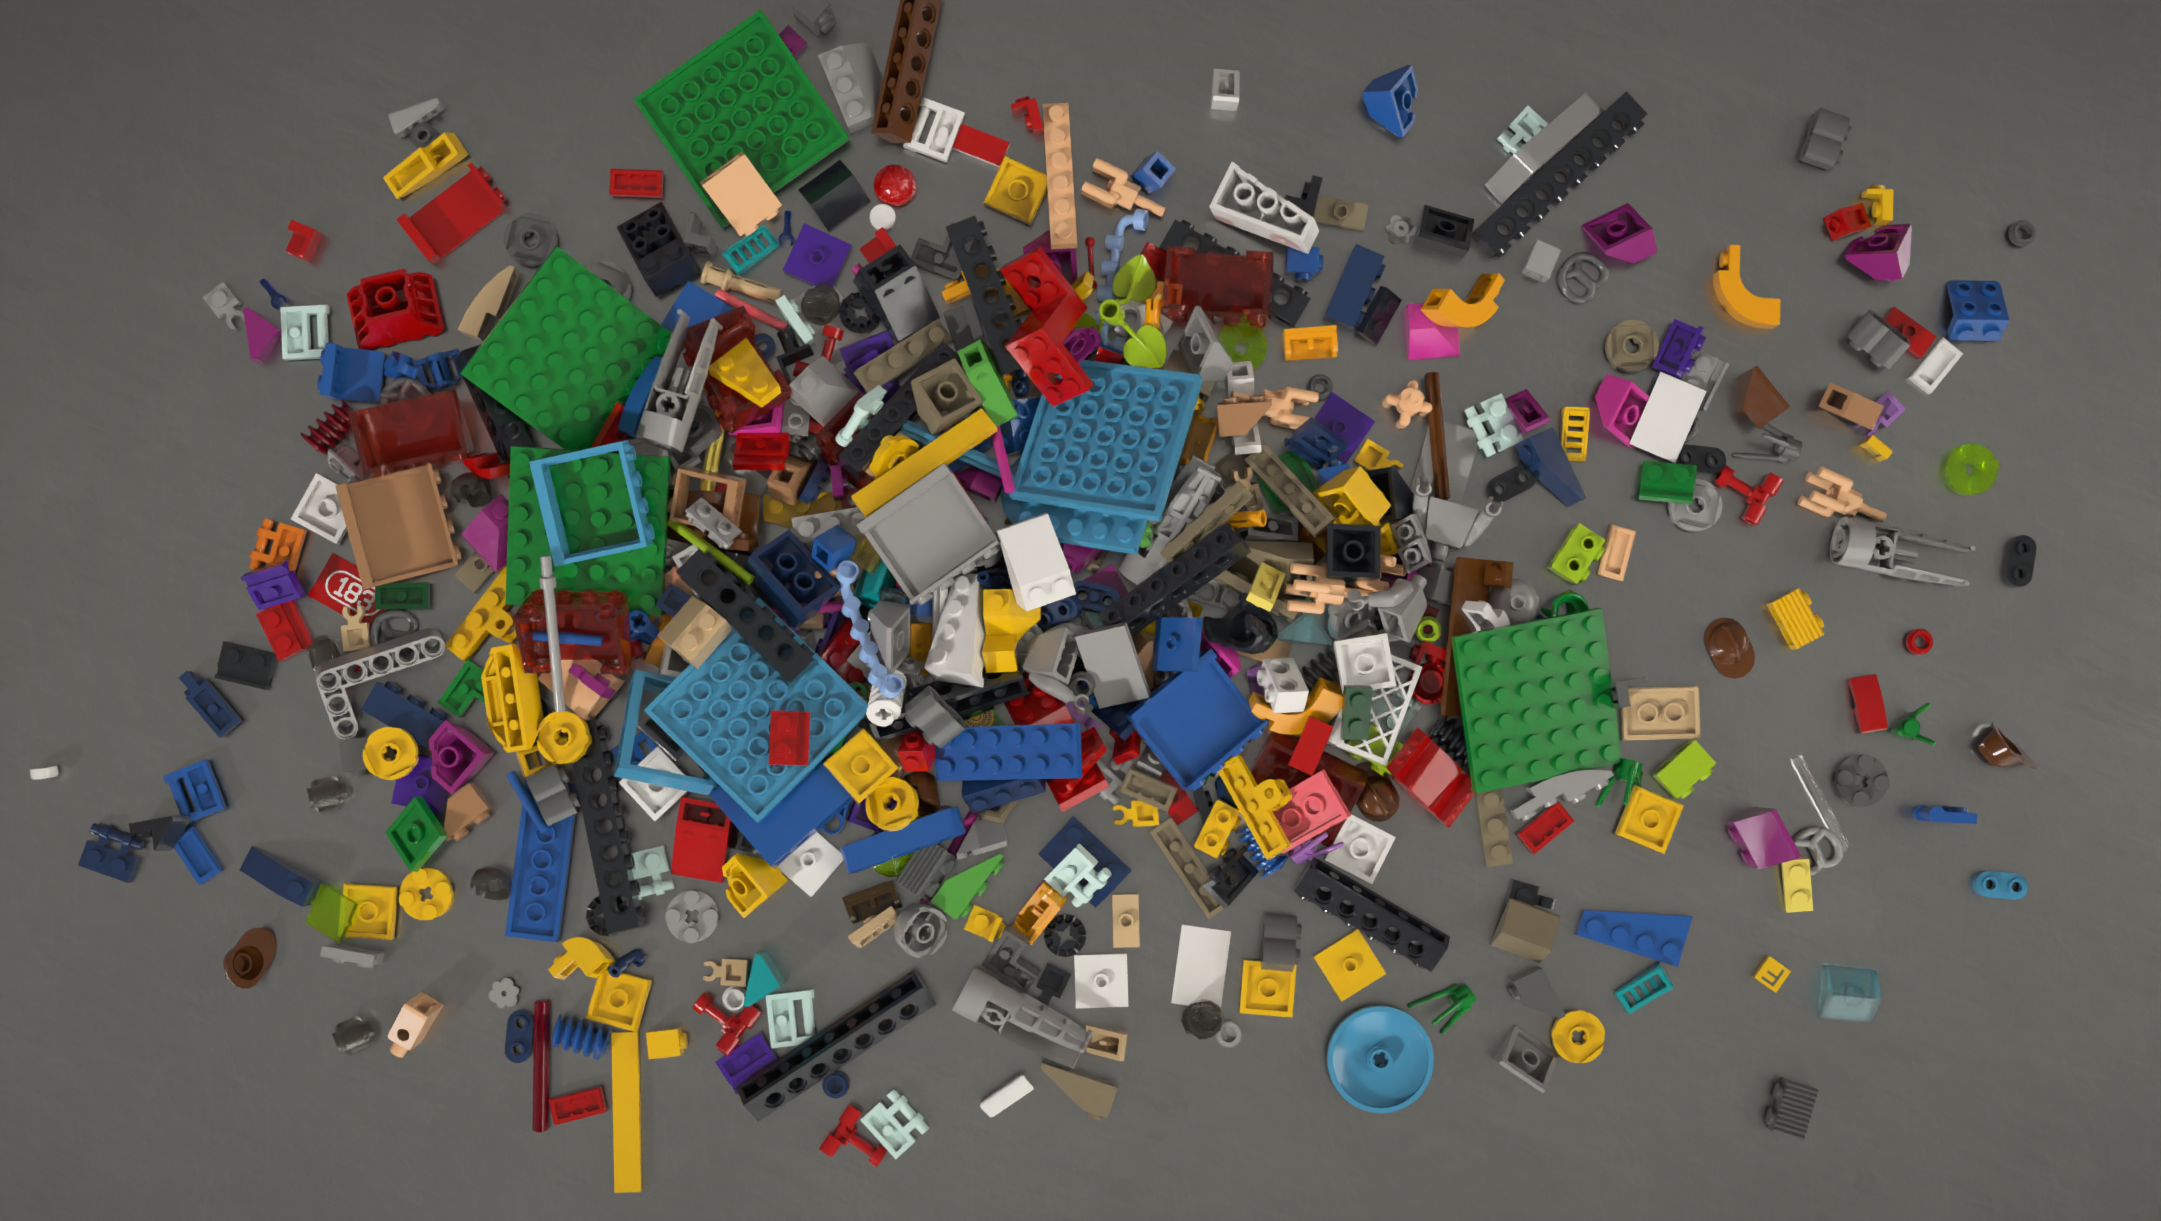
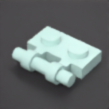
(1526, 127)
(1499, 423)
(650, 863)
(1071, 870)
(887, 1127)

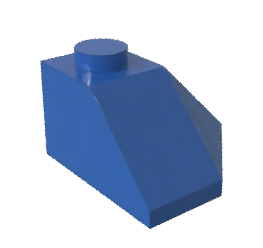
(1390, 99)

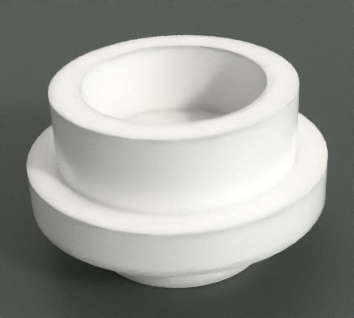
(734, 998)

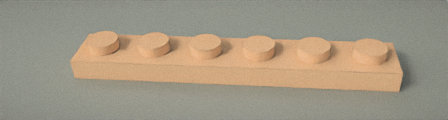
(1059, 176)

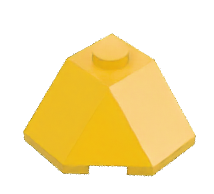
(1004, 616)
(750, 882)

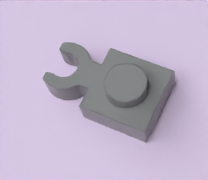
(224, 303)

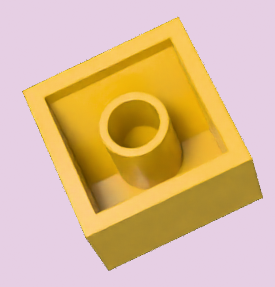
(1353, 498)

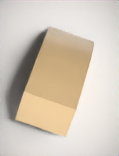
(489, 303)

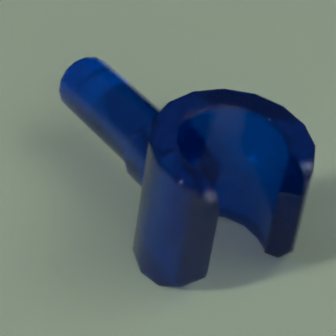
(787, 229)
(273, 294)

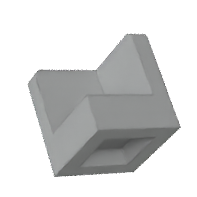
(1541, 261)

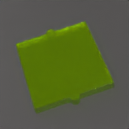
(331, 913)

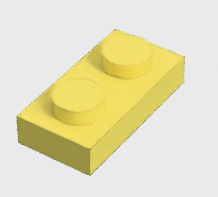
(1265, 587)
(1797, 885)

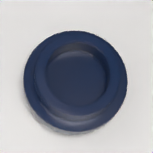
(835, 1085)

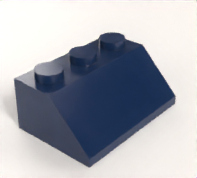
(787, 578)
(1076, 833)

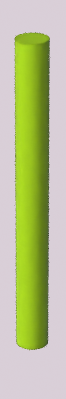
(705, 546)

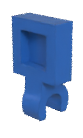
(399, 366)

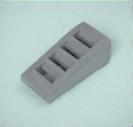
(406, 119)

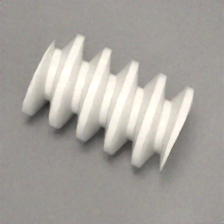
(882, 709)

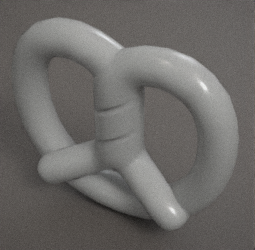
(1820, 861)

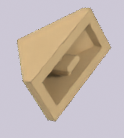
(1107, 1042)

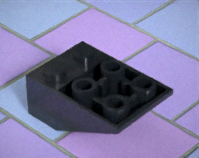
(658, 249)
(897, 293)

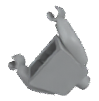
(1449, 523)
(1398, 607)
(1052, 660)

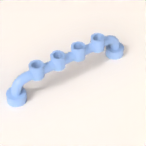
(1112, 266)
(891, 684)

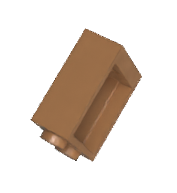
(681, 482)

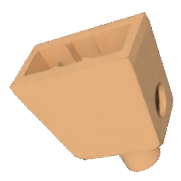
(413, 1023)

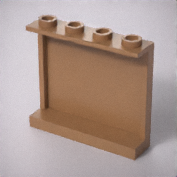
(398, 526)

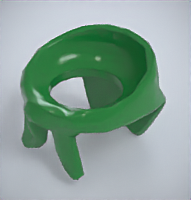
(1573, 601)

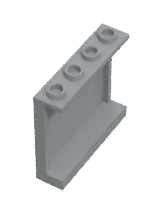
(930, 535)

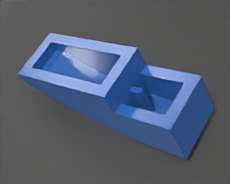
(637, 399)

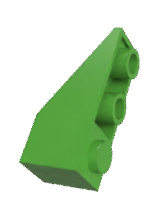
(988, 381)
(961, 888)

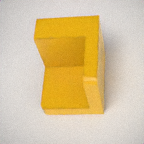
(999, 653)

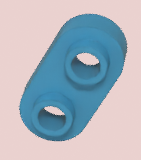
(2001, 885)

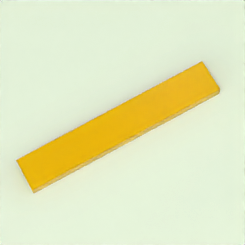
(920, 464)
(626, 1111)

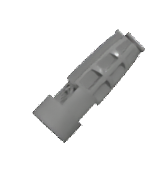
(664, 427)
(1185, 503)
(1855, 543)
(1022, 1019)

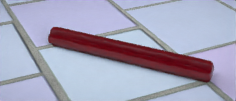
(540, 1066)

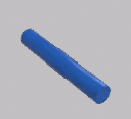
(571, 638)
(527, 801)

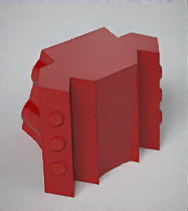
(394, 309)
(1431, 778)

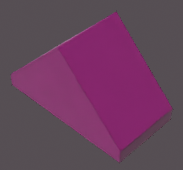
(261, 335)
(1526, 411)
(1108, 577)

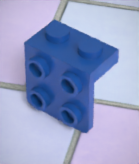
(1977, 310)
(351, 374)
(1017, 429)

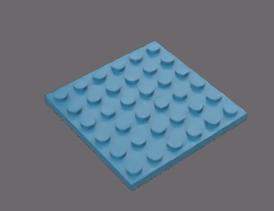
(1110, 445)
(725, 717)

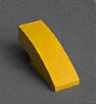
(425, 165)

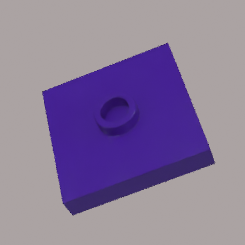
(817, 257)
(1346, 422)
(421, 784)

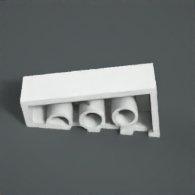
(1260, 210)
(960, 635)

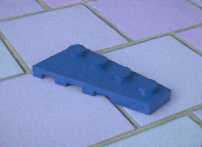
(1644, 934)

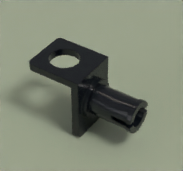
(792, 351)

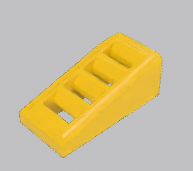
(1583, 434)
(521, 756)

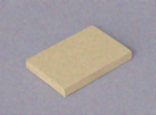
(1661, 714)

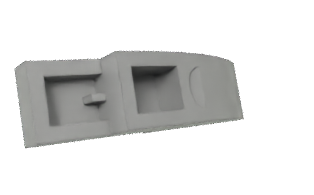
(1569, 786)

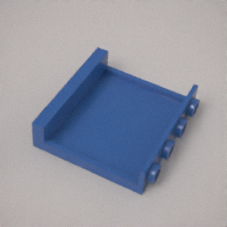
(1196, 722)
(794, 819)

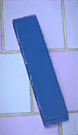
(895, 844)

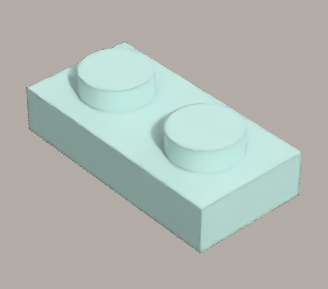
(789, 311)

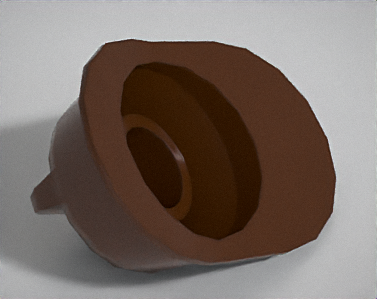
(1729, 647)
(2002, 751)
(1379, 798)
(250, 958)

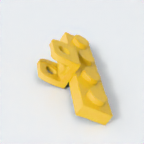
(486, 617)
(1257, 804)

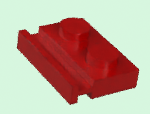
(761, 451)
(285, 629)
(789, 738)

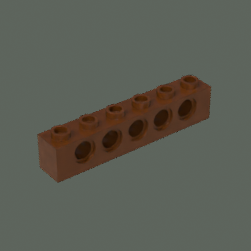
(906, 70)

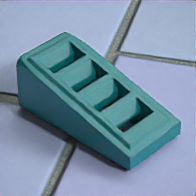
(745, 242)
(1639, 980)

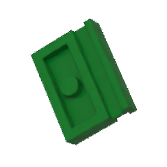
(1668, 482)

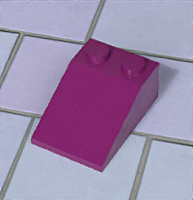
(1762, 838)

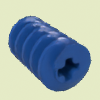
(1271, 865)
(580, 1038)

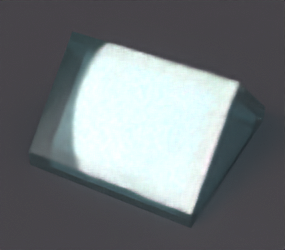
(1305, 630)
(1849, 993)

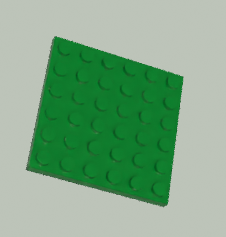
(746, 99)
(566, 352)
(594, 515)
(1536, 699)

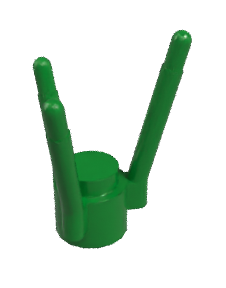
(1910, 727)
(1629, 772)
(1461, 1000)

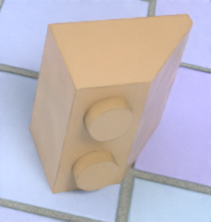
(695, 631)

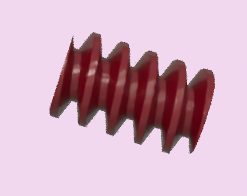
(330, 429)

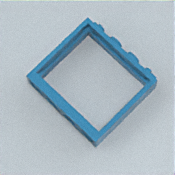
(551, 512)
(657, 683)

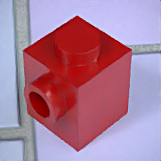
(916, 752)

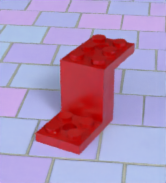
(1040, 337)
(1041, 709)

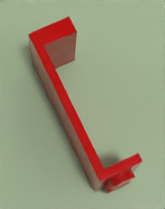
(454, 215)

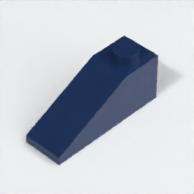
(1550, 465)
(281, 877)

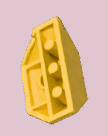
(511, 699)

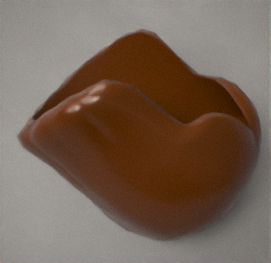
(927, 790)

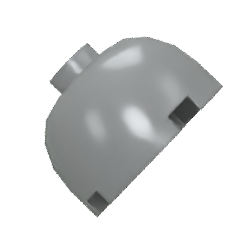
(1519, 602)
(920, 929)

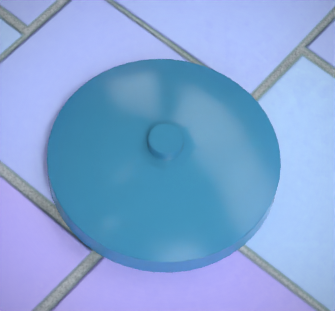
(1380, 1059)

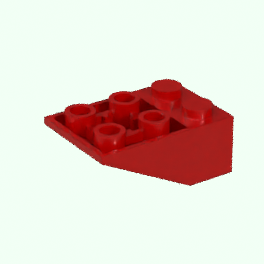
(701, 840)

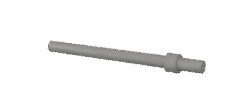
(548, 583)

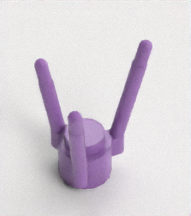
(1307, 849)

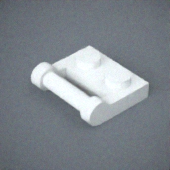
(942, 133)

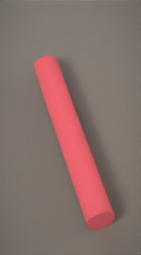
(752, 310)

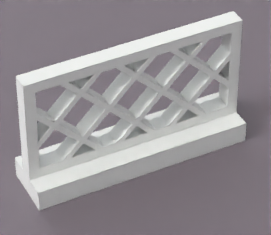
(1335, 739)

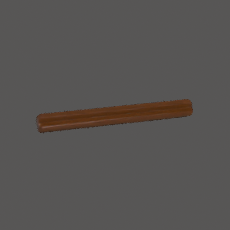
(1437, 436)

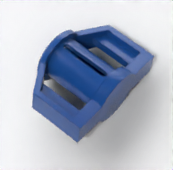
(433, 362)
(642, 628)

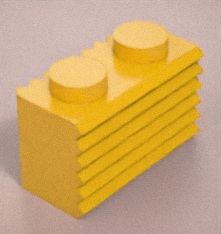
(1796, 618)

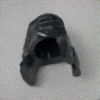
(1243, 628)

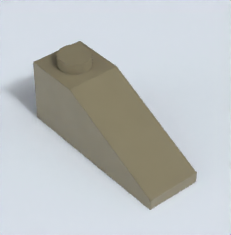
(1088, 1092)

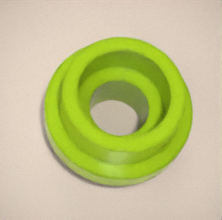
(1434, 635)

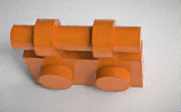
(286, 545)

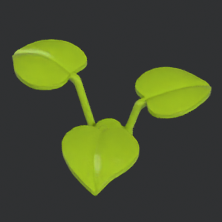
(1137, 283)

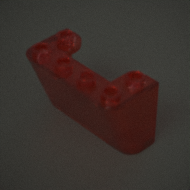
(1224, 286)
(733, 408)
(411, 433)
(582, 614)

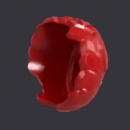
(894, 185)
(1429, 684)

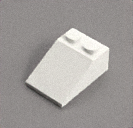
(1035, 562)

